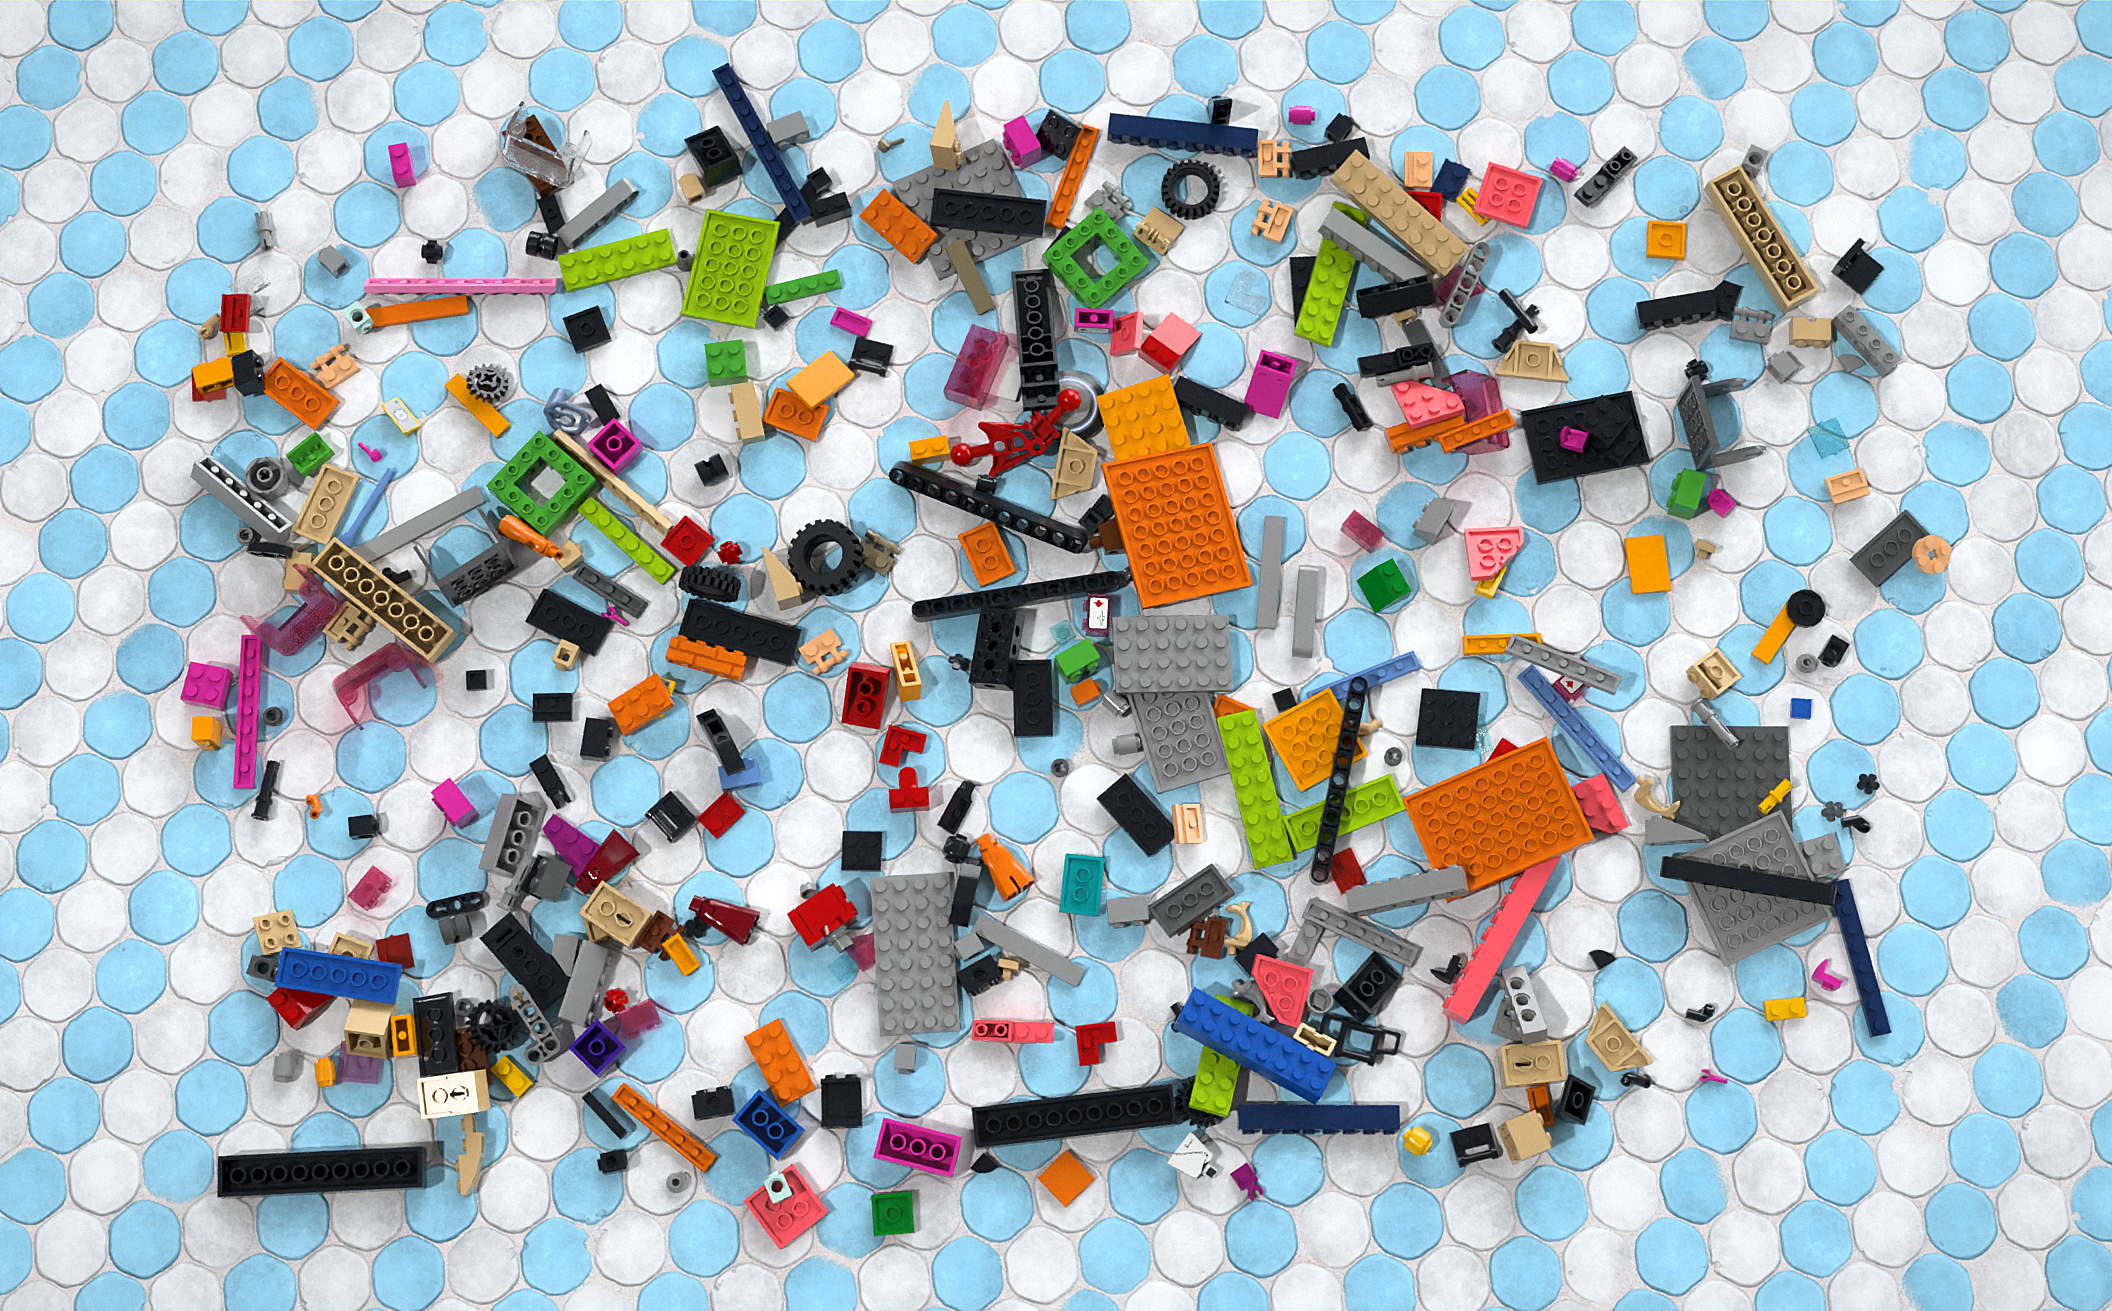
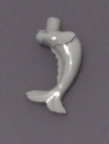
(1251, 990)

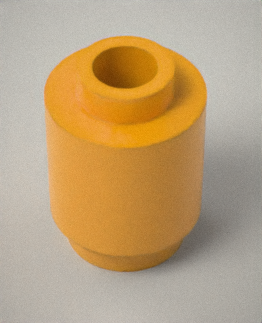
(325, 1072)

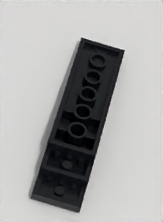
(1036, 339)

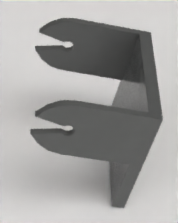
(1700, 427)
(475, 573)

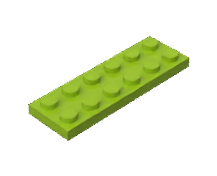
(617, 260)
(1360, 808)
(1216, 1073)

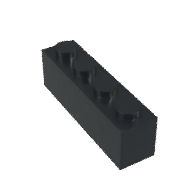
(1325, 158)
(1396, 296)
(1675, 310)
(1210, 404)

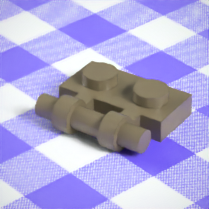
(875, 559)

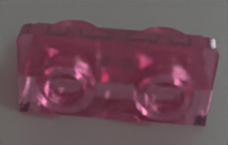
(370, 888)

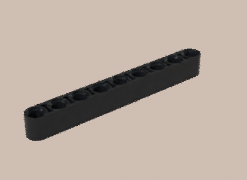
(1748, 880)

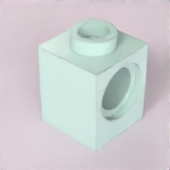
(352, 312)
(781, 1196)

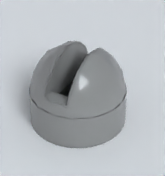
(805, 894)

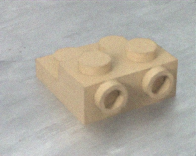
(1712, 674)
(351, 947)

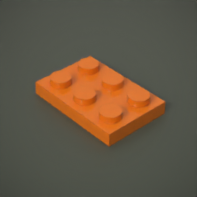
(793, 416)
(986, 554)
(641, 704)

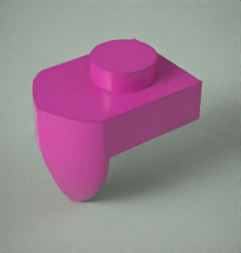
(1573, 439)
(1720, 502)
(1827, 982)

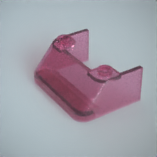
(1480, 398)
(316, 611)
(386, 657)

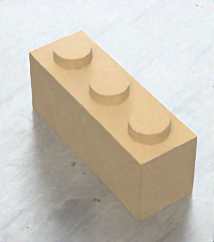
(747, 413)

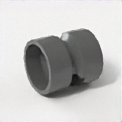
(457, 928)

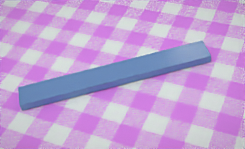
(1576, 728)

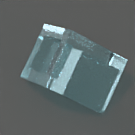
(843, 967)

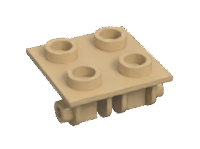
(1157, 230)
(276, 932)

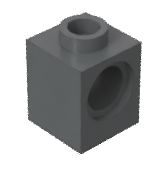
(255, 965)

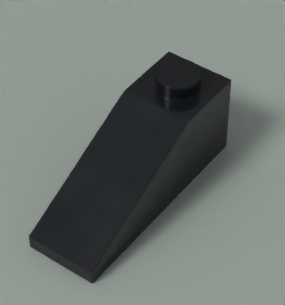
(1219, 110)

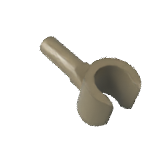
(884, 146)

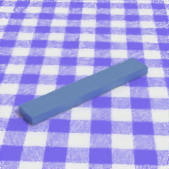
(1374, 675)

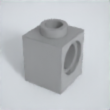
(1756, 154)
(333, 261)
(1781, 366)
(968, 947)
(905, 1058)

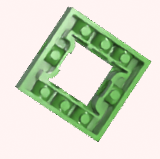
(1088, 294)
(562, 504)

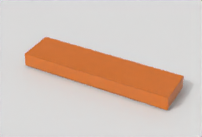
(1478, 429)

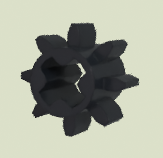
(432, 252)
(1696, 368)

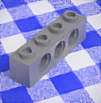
(1866, 341)
(1517, 978)

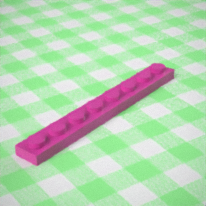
(247, 712)

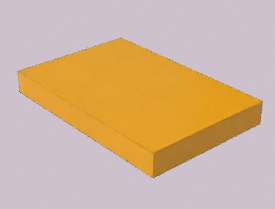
(820, 379)
(1647, 564)

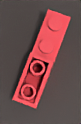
(1012, 1032)

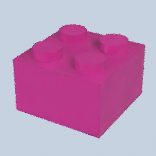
(1021, 142)
(615, 446)
(207, 686)
(452, 800)

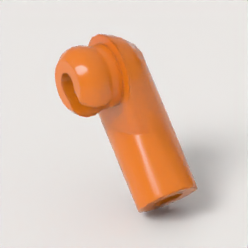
(316, 805)

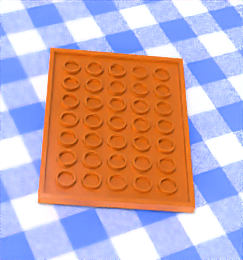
(1176, 525)
(1500, 816)

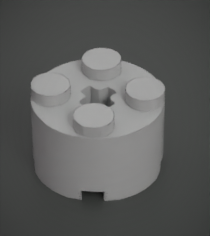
(277, 477)

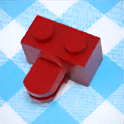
(908, 796)

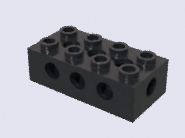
(996, 649)

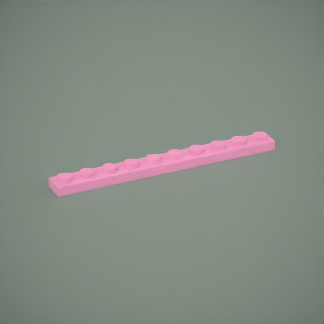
(460, 285)

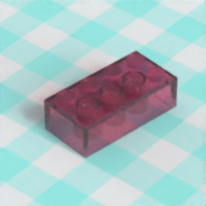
(976, 367)

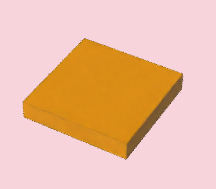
(1665, 240)

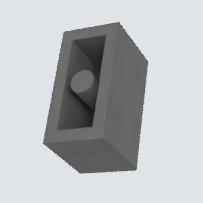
(549, 879)

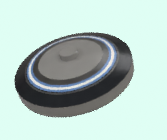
(1087, 419)

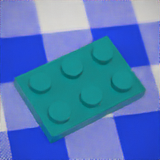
(1081, 885)

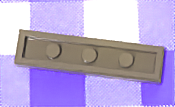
(970, 277)

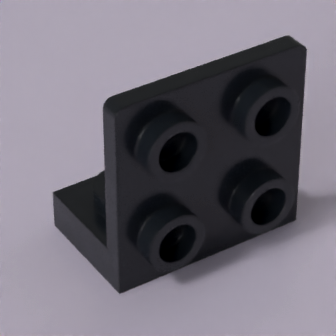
(1857, 268)

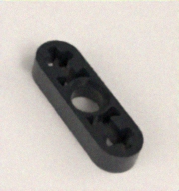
(270, 550)
(439, 903)
(604, 1115)

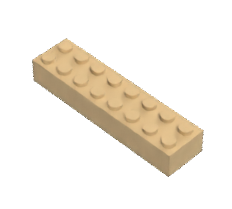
(1399, 214)
(1761, 239)
(383, 600)

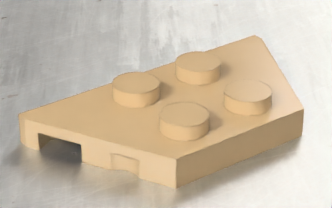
(1532, 362)
(1073, 467)
(1614, 1043)

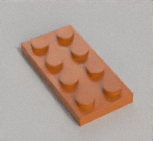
(898, 226)
(299, 394)
(779, 1063)

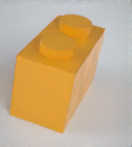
(214, 375)
(929, 450)
(206, 732)
(404, 1036)

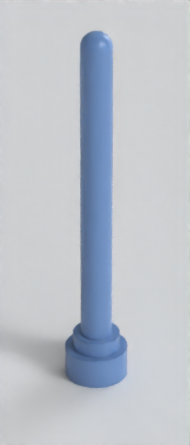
(348, 537)

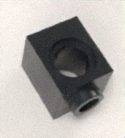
(1339, 128)
(1838, 646)
(363, 827)
(621, 1166)

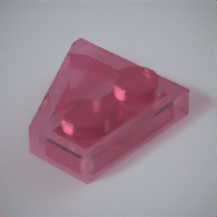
(1446, 286)
(863, 951)

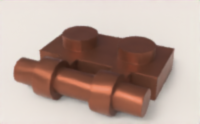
(655, 933)
(1213, 937)

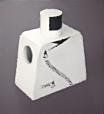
(1192, 1158)

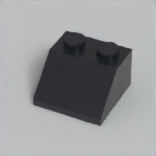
(1575, 1101)

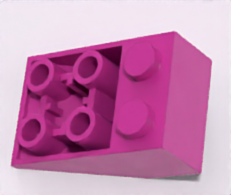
(1270, 384)

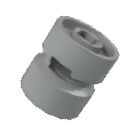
(1318, 1002)

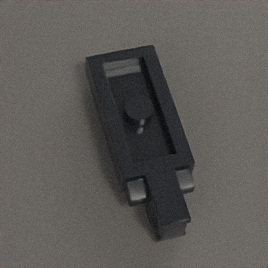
(1352, 407)
(957, 808)

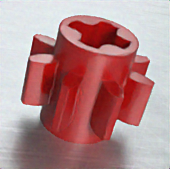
(729, 552)
(615, 1000)

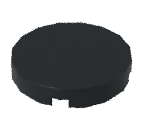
(1805, 608)

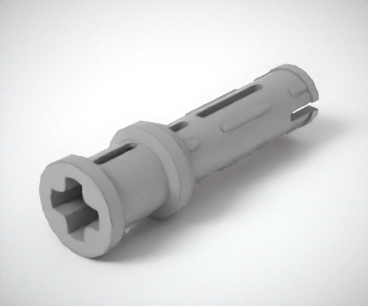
(1414, 373)
(1710, 718)
(512, 891)

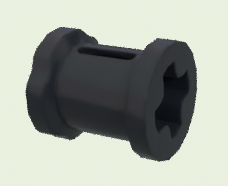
(986, 484)

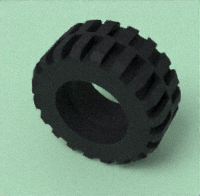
(809, 540)

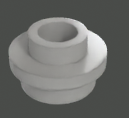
(244, 531)
(1800, 665)
(680, 1187)

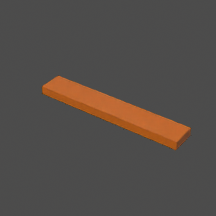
(1072, 177)
(417, 311)
(664, 1127)

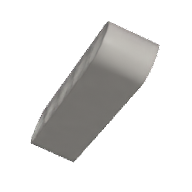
(598, 213)
(1458, 291)
(1305, 611)

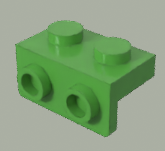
(310, 454)

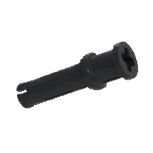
(1510, 333)
(264, 799)

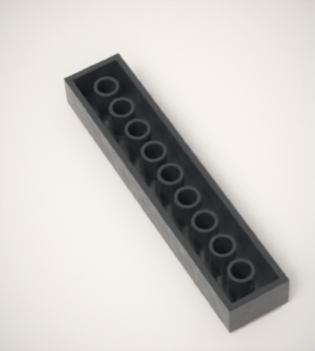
(1074, 1116)
(322, 1172)

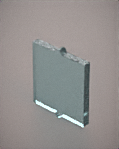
(1828, 437)

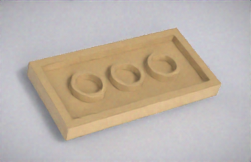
(326, 504)

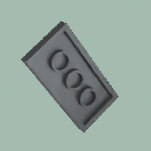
(1889, 548)
(1190, 900)

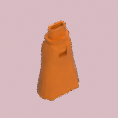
(521, 531)
(1004, 869)

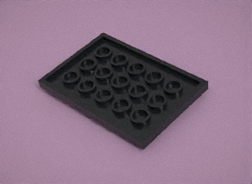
(1556, 463)

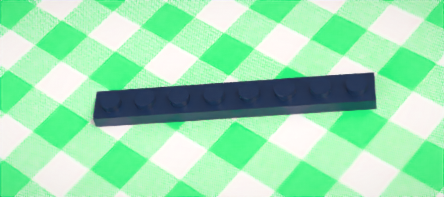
(1860, 960)

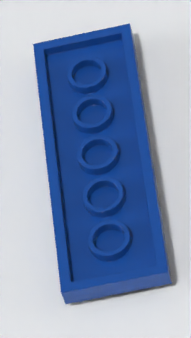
(338, 975)

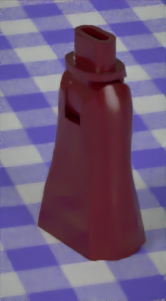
(609, 860)
(726, 917)

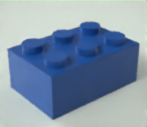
(768, 1125)

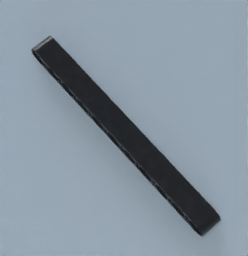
(979, 507)
(1025, 600)
(1343, 772)

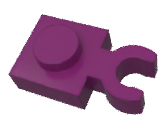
(1245, 1178)

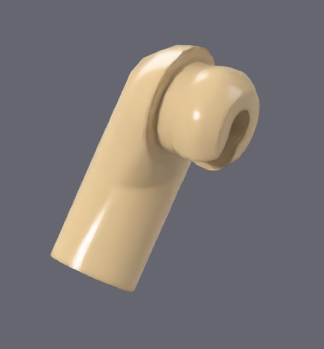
(208, 327)
(1367, 729)

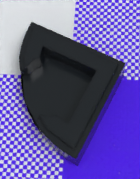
(1601, 958)
(983, 1165)

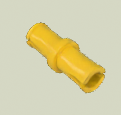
(1775, 796)

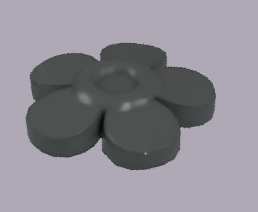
(1832, 810)

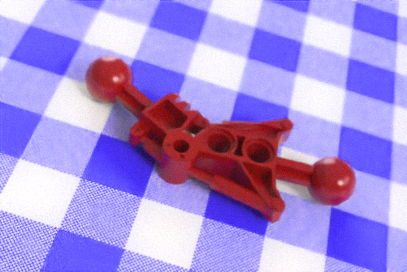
(1040, 426)

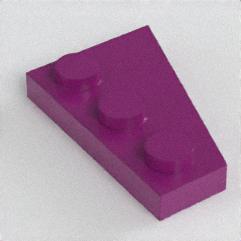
(570, 843)

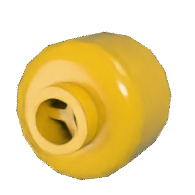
(1417, 1141)

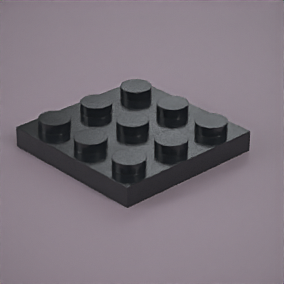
(1448, 719)

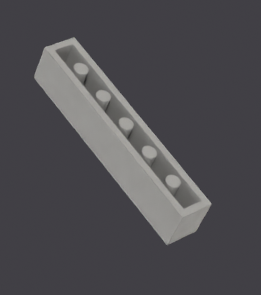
(1368, 248)
(241, 500)
(1407, 891)

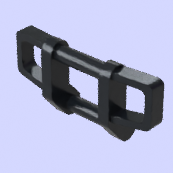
(1375, 1031)

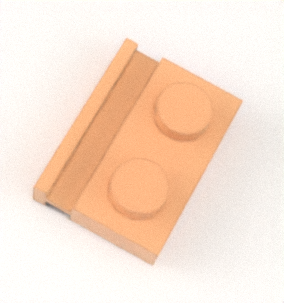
(1418, 170)
(1847, 486)
(1187, 824)

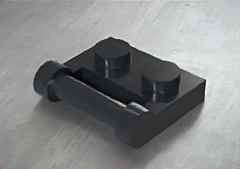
(871, 351)
(676, 812)
(1473, 1138)

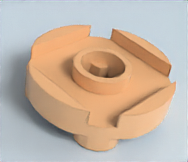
(1941, 554)

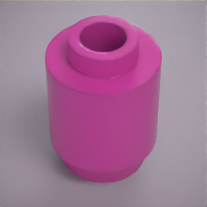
(1301, 115)
(1564, 169)

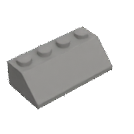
(511, 834)
(585, 984)

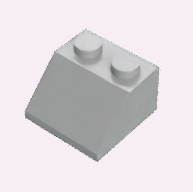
(1434, 519)

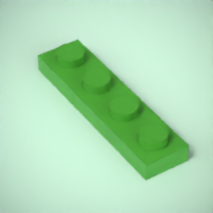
(803, 287)

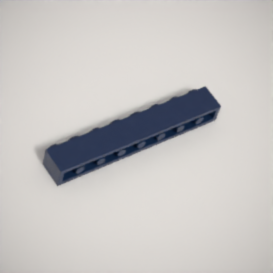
(1182, 135)
(1318, 1118)

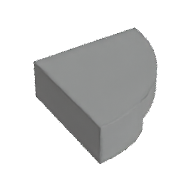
(1850, 362)

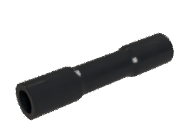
(1524, 318)

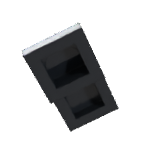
(602, 404)
(1097, 514)

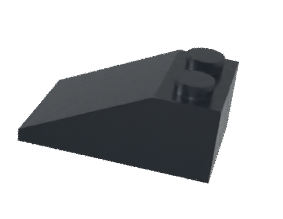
(713, 156)
(1367, 988)

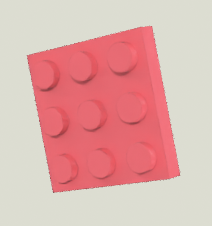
(1507, 195)
(791, 1217)

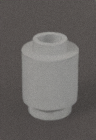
(1115, 703)
(1126, 744)
(283, 1067)

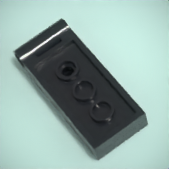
(533, 968)

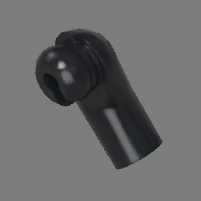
(395, 577)
(1857, 822)
(1629, 1078)

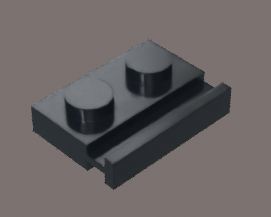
(552, 707)

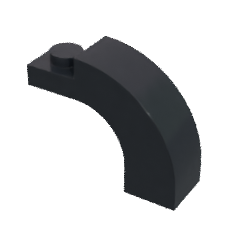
(966, 891)

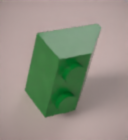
(1384, 586)

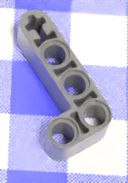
(532, 1020)

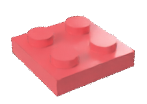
(1126, 334)

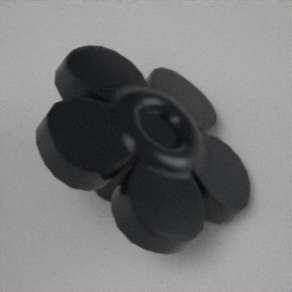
(959, 662)
(1868, 783)
(695, 928)

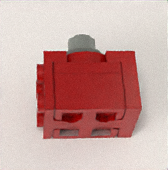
(825, 919)

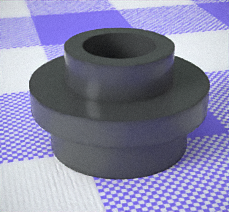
(267, 716)

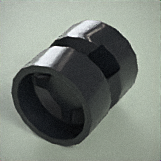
(535, 244)
(711, 469)

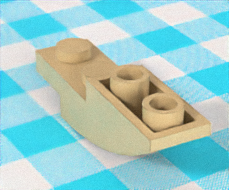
(470, 1163)

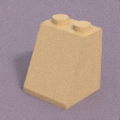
(369, 1029)

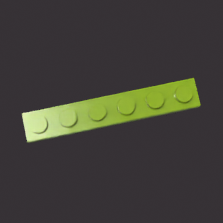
(626, 540)

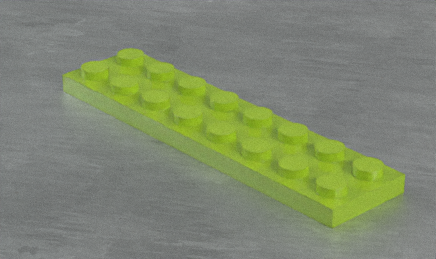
(1327, 286)
(1254, 789)

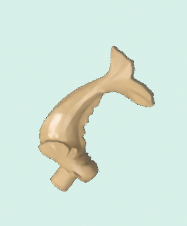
(1644, 798)
(1244, 936)

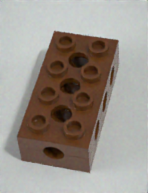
(538, 135)

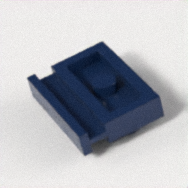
(1450, 180)

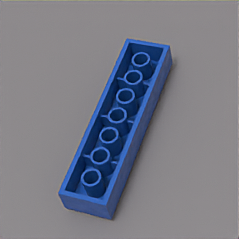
(1255, 1046)

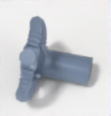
(553, 410)

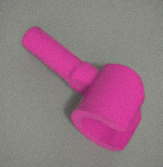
(374, 455)
(612, 615)
(1712, 1077)

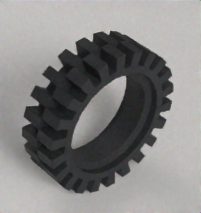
(1187, 209)
(709, 584)

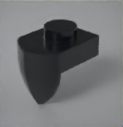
(1453, 968)

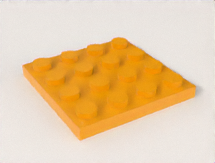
(1143, 419)
(1308, 739)

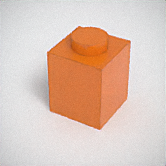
(1085, 692)

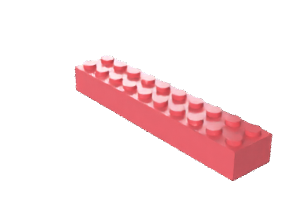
(1496, 941)

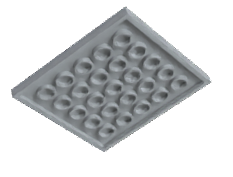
(981, 171)
(1748, 921)

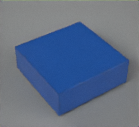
(1800, 708)

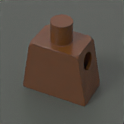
(1108, 538)

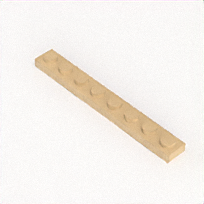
(612, 483)

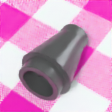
(685, 261)

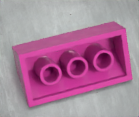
(917, 1148)

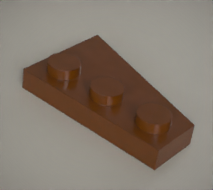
(471, 1057)

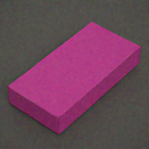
(851, 322)

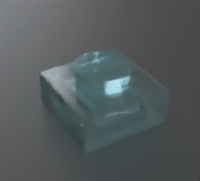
(1062, 632)

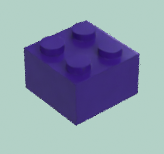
(597, 1048)

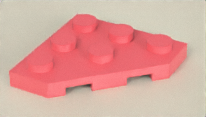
(1425, 404)
(1491, 549)
(1599, 805)
(1283, 987)

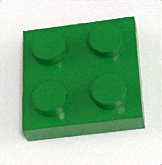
(892, 1214)

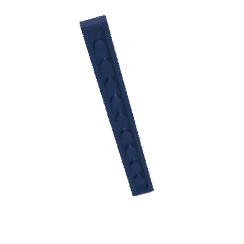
(762, 143)

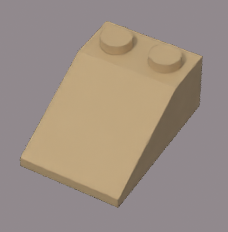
(944, 142)
(784, 584)

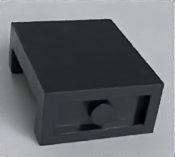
(841, 1102)

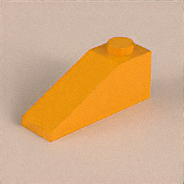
(905, 671)

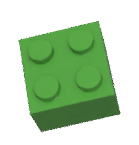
(726, 363)
(1686, 493)
(1077, 661)

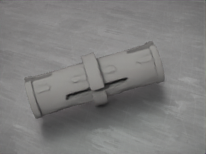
(264, 230)

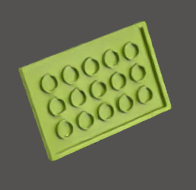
(730, 269)

